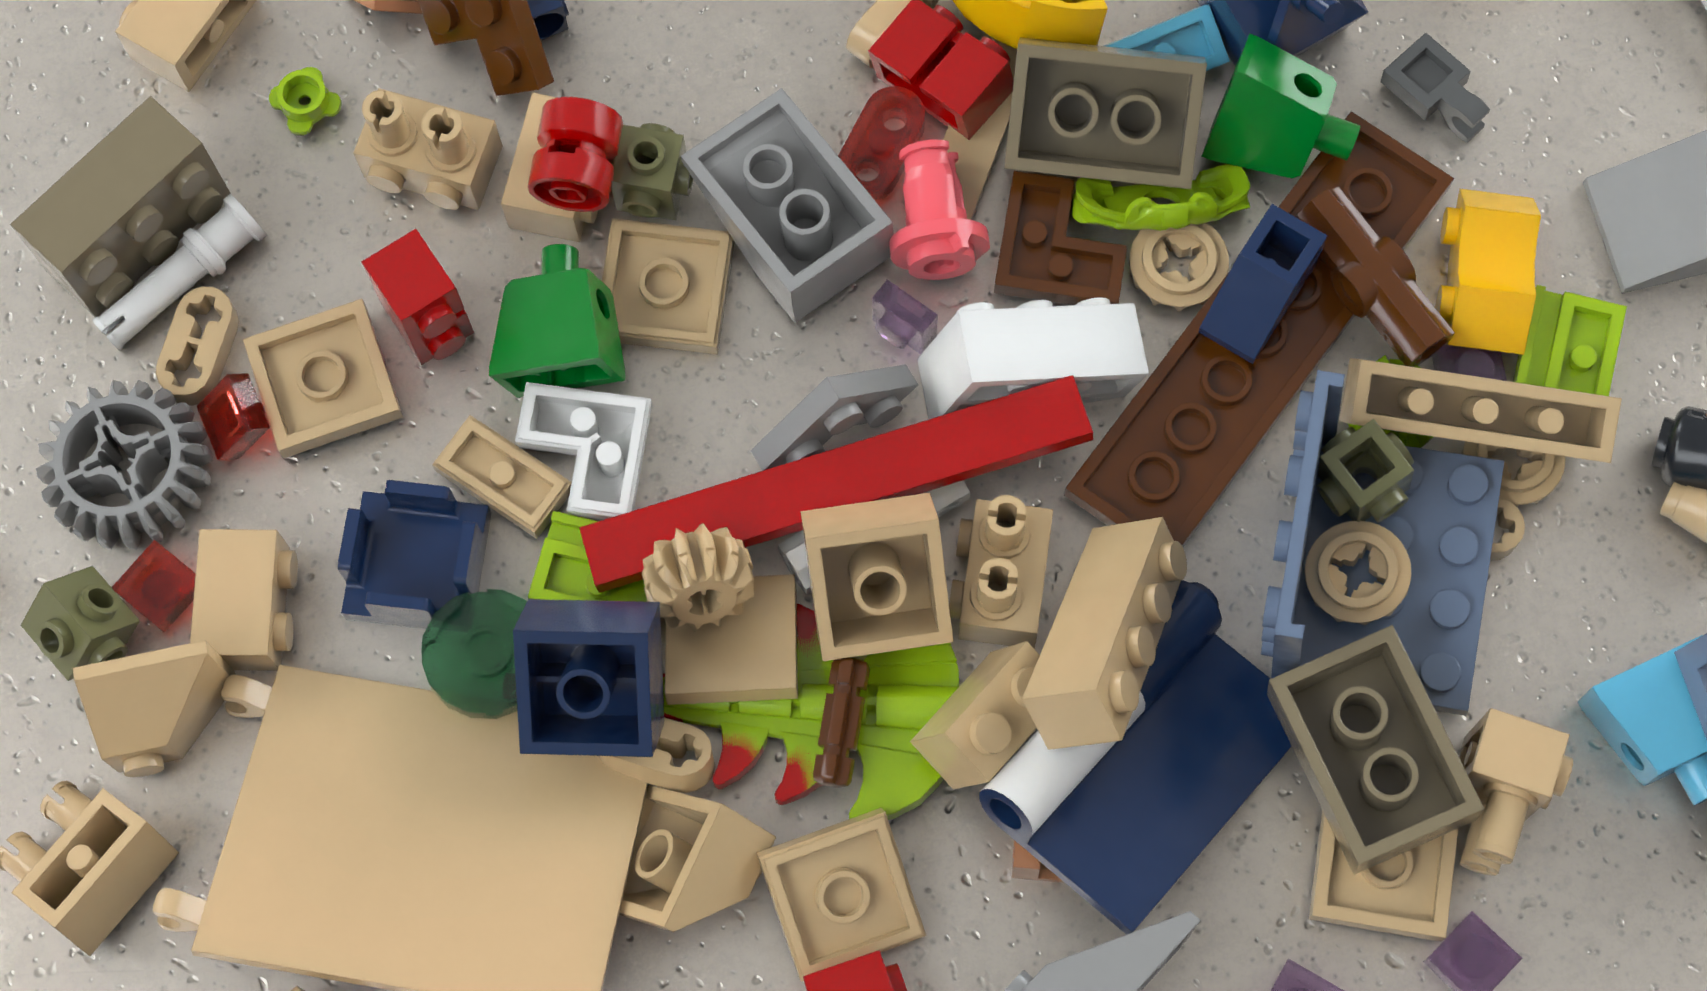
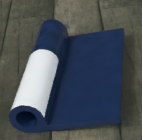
(1141, 809)

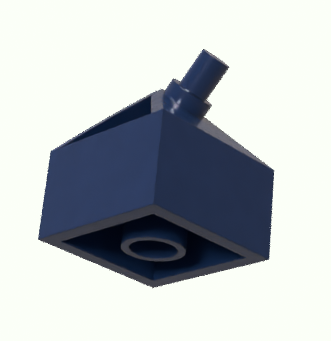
(1284, 23)
(589, 677)

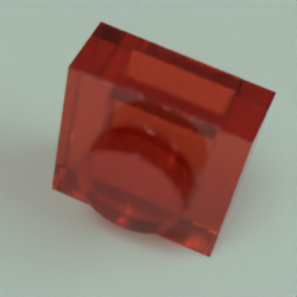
(233, 416)
(157, 586)

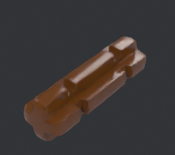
(841, 722)

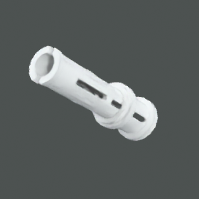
(202, 253)

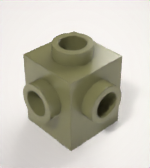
(650, 172)
(1370, 453)
(79, 621)

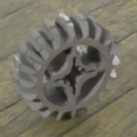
(75, 479)

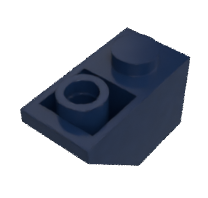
(1263, 283)

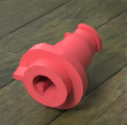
(937, 234)

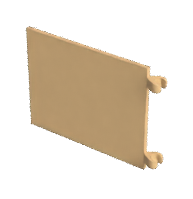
(411, 846)

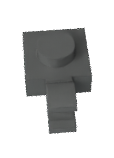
(1433, 79)

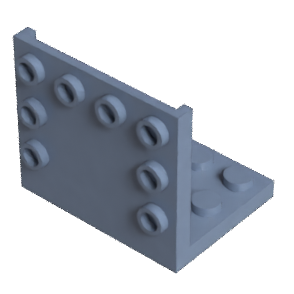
(1449, 546)

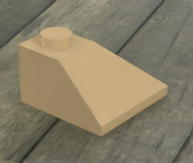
(151, 704)
(690, 860)

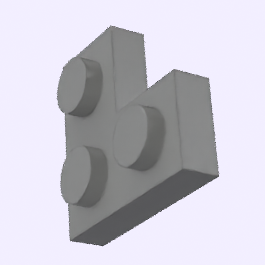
(833, 409)

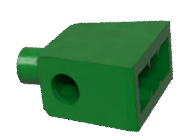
(1277, 114)
(557, 328)

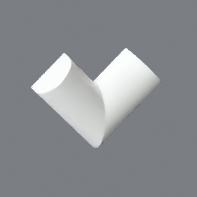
(602, 432)

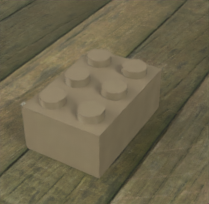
(1105, 113)
(122, 207)
(1374, 749)

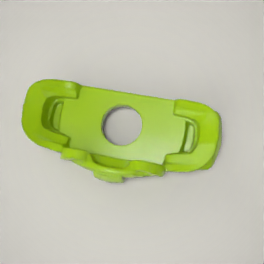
(1211, 198)

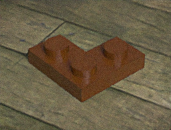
(504, 37)
(1038, 256)

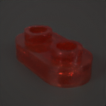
(877, 147)

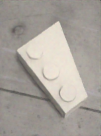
(1009, 350)

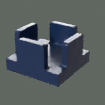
(410, 553)

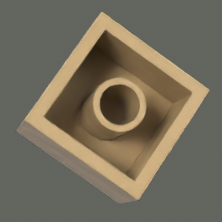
(877, 576)

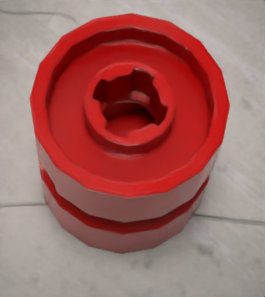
(575, 154)

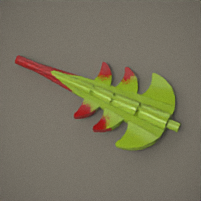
(899, 700)

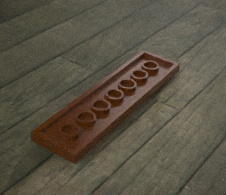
(1211, 408)

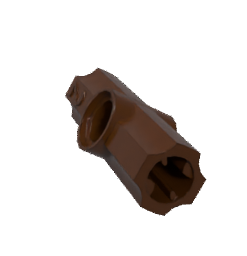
(1376, 279)

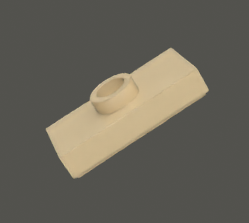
(503, 476)

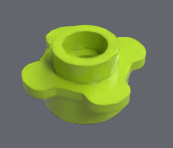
(301, 84)

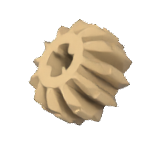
(699, 577)

